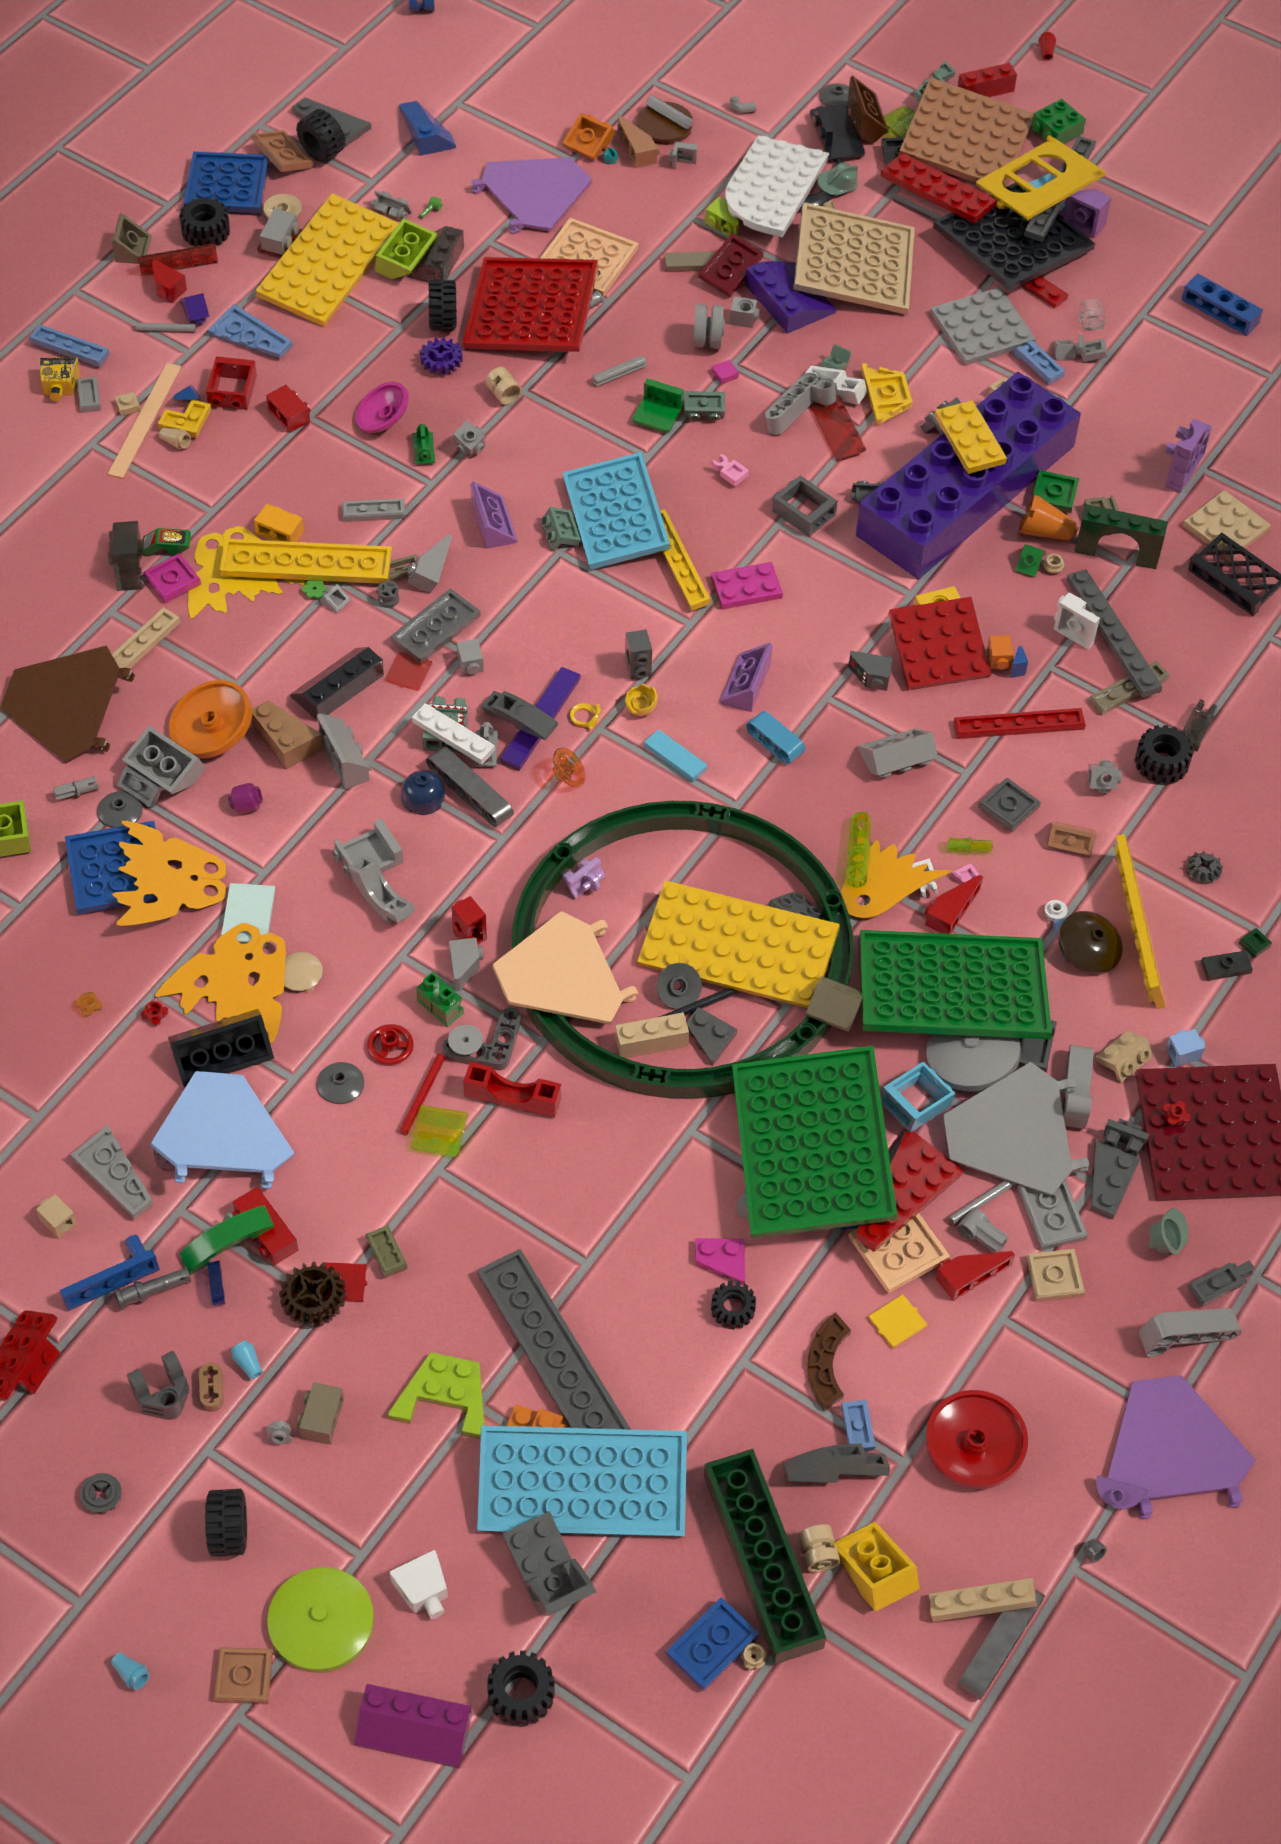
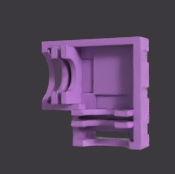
(1187, 453)

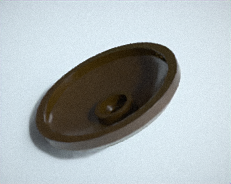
(1084, 948)

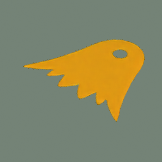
(887, 880)

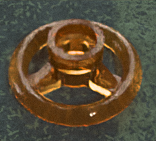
(564, 768)

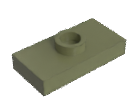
(386, 1251)

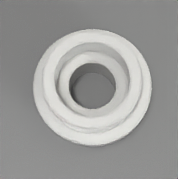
(1053, 914)

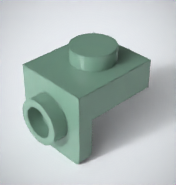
(838, 358)

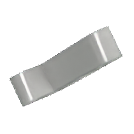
(797, 399)
(1078, 1103)
(1188, 1327)

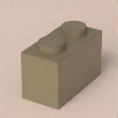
(321, 1413)

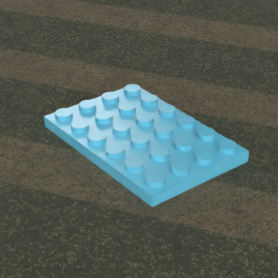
(616, 510)

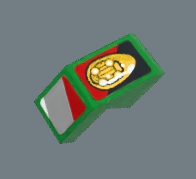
(172, 540)

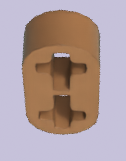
(216, 1386)

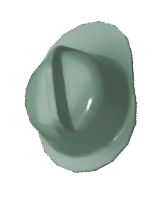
(839, 179)
(1169, 1233)

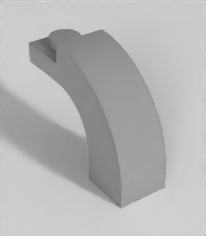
(378, 892)

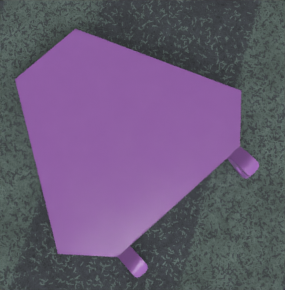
(534, 190)
(1176, 1445)

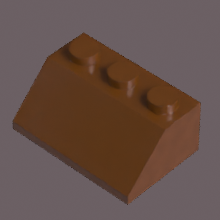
(866, 111)

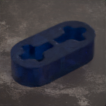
(216, 1283)

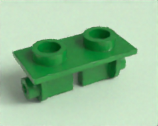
(423, 445)

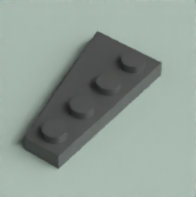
(351, 126)

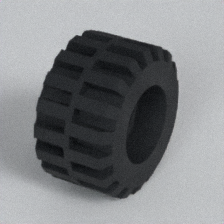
(320, 135)
(204, 222)
(442, 305)
(1166, 741)
(226, 1522)
(521, 1709)

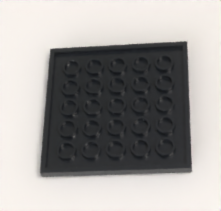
(1002, 249)

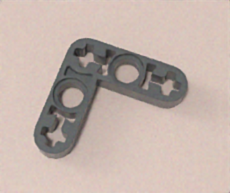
(491, 1051)

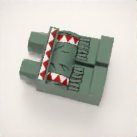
(457, 712)

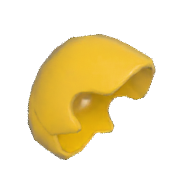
(641, 700)

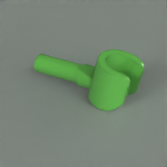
(433, 203)

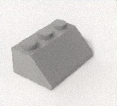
(343, 751)
(899, 751)
(164, 761)

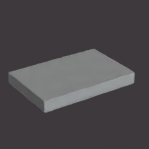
(1053, 1217)

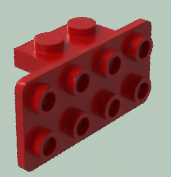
(27, 1353)

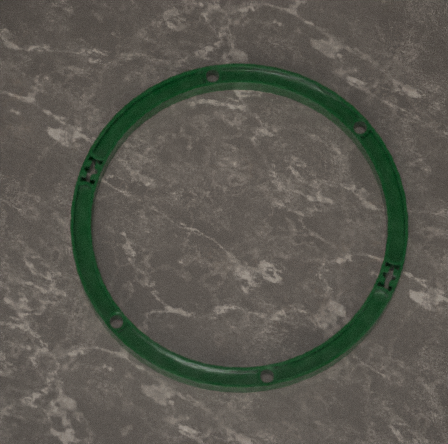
(680, 816)

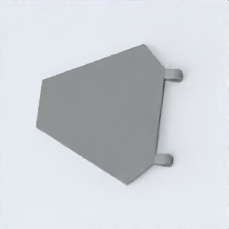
(1015, 1131)

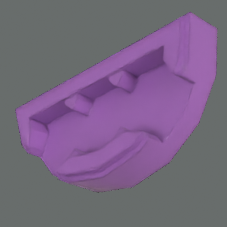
(1118, 1493)

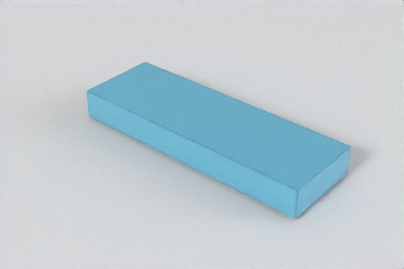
(675, 755)

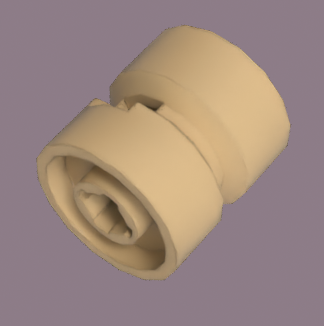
(503, 385)
(819, 1548)

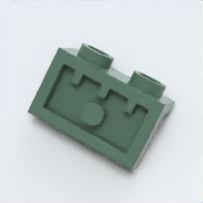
(560, 528)

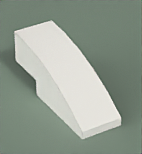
(849, 389)

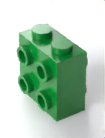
(1058, 121)

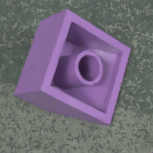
(1087, 211)

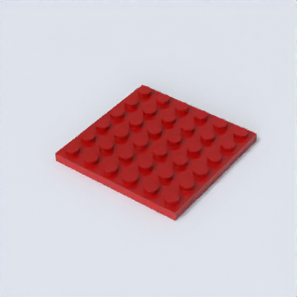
(531, 304)

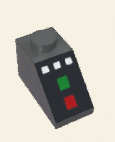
(871, 669)

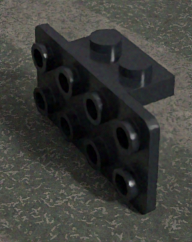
(837, 132)

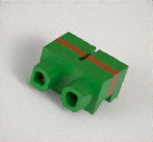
(439, 999)

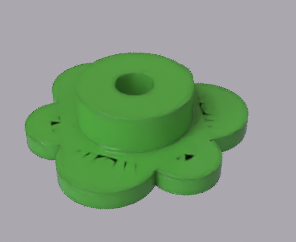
(314, 589)

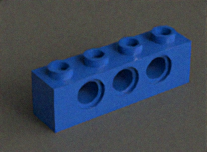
(1222, 304)

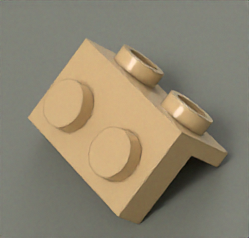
(1125, 1055)

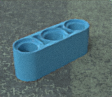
(775, 737)

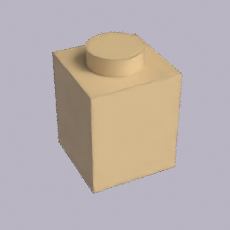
(56, 1216)

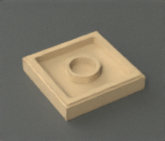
(1055, 1275)

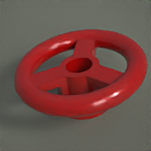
(390, 1033)

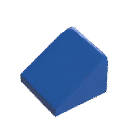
(187, 393)
(1019, 664)

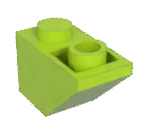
(719, 218)

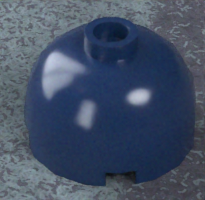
(422, 792)

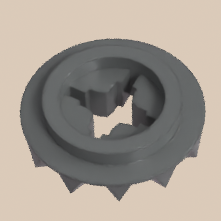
(1203, 874)
(101, 1482)

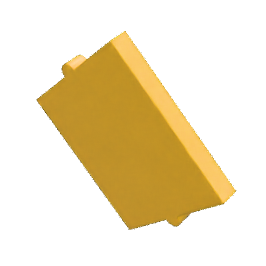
(897, 1321)

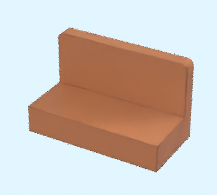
(1072, 838)

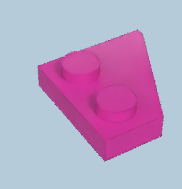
(721, 1257)

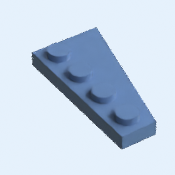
(246, 330)

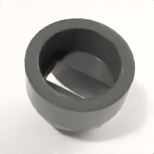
(1095, 1550)

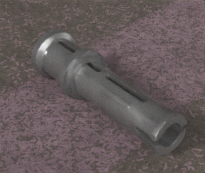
(141, 1291)

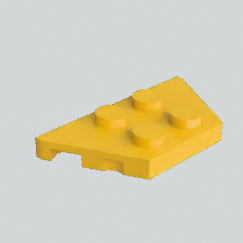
(886, 392)

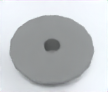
(465, 1039)

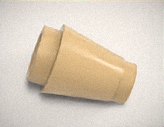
(176, 437)

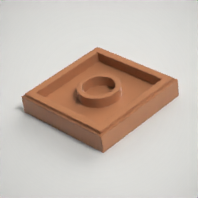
(243, 1675)

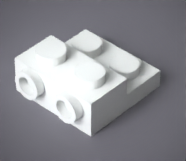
(1075, 621)

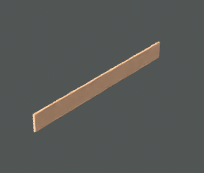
(144, 421)

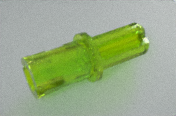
(969, 845)

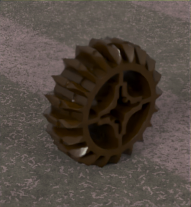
(299, 1307)

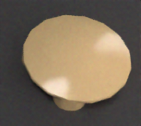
(302, 972)

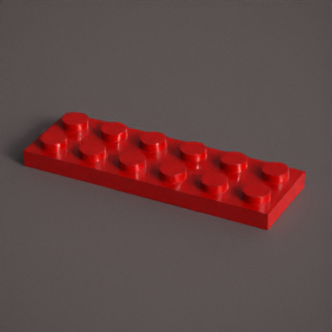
(938, 188)

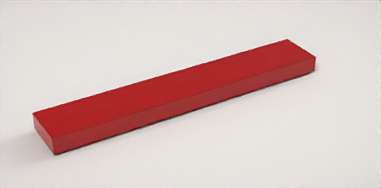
(1019, 723)

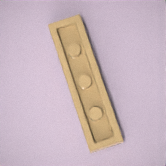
(146, 638)
(982, 1600)

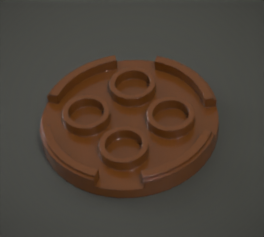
(662, 128)

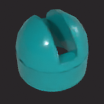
(607, 156)

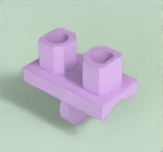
(586, 877)

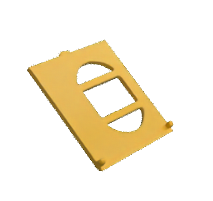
(1077, 176)

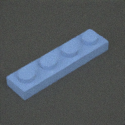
(69, 345)

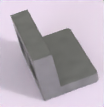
(140, 786)

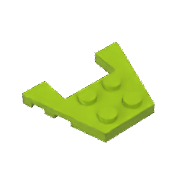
(447, 1383)

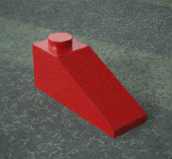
(951, 906)
(970, 1271)

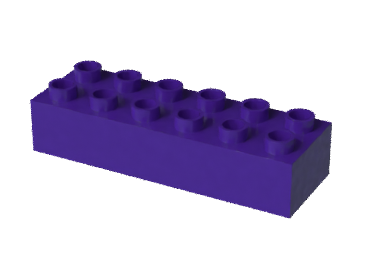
(938, 505)

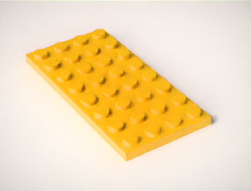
(326, 260)
(739, 943)

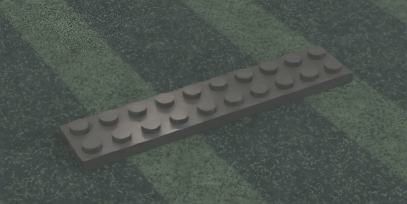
(549, 1344)

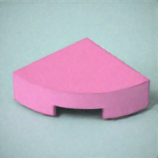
(965, 874)

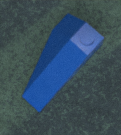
(425, 130)

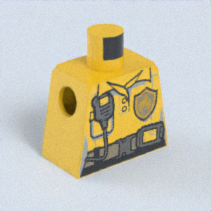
(59, 376)

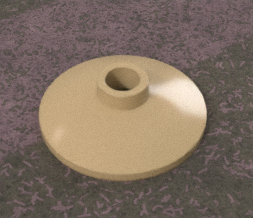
(283, 202)

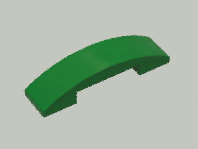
(224, 1236)

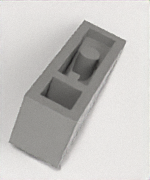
(428, 568)

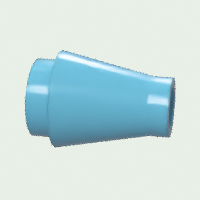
(246, 1359)
(132, 1672)

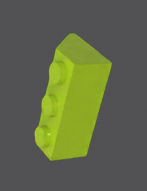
(403, 249)

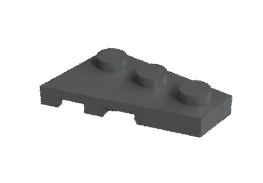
(1111, 1178)

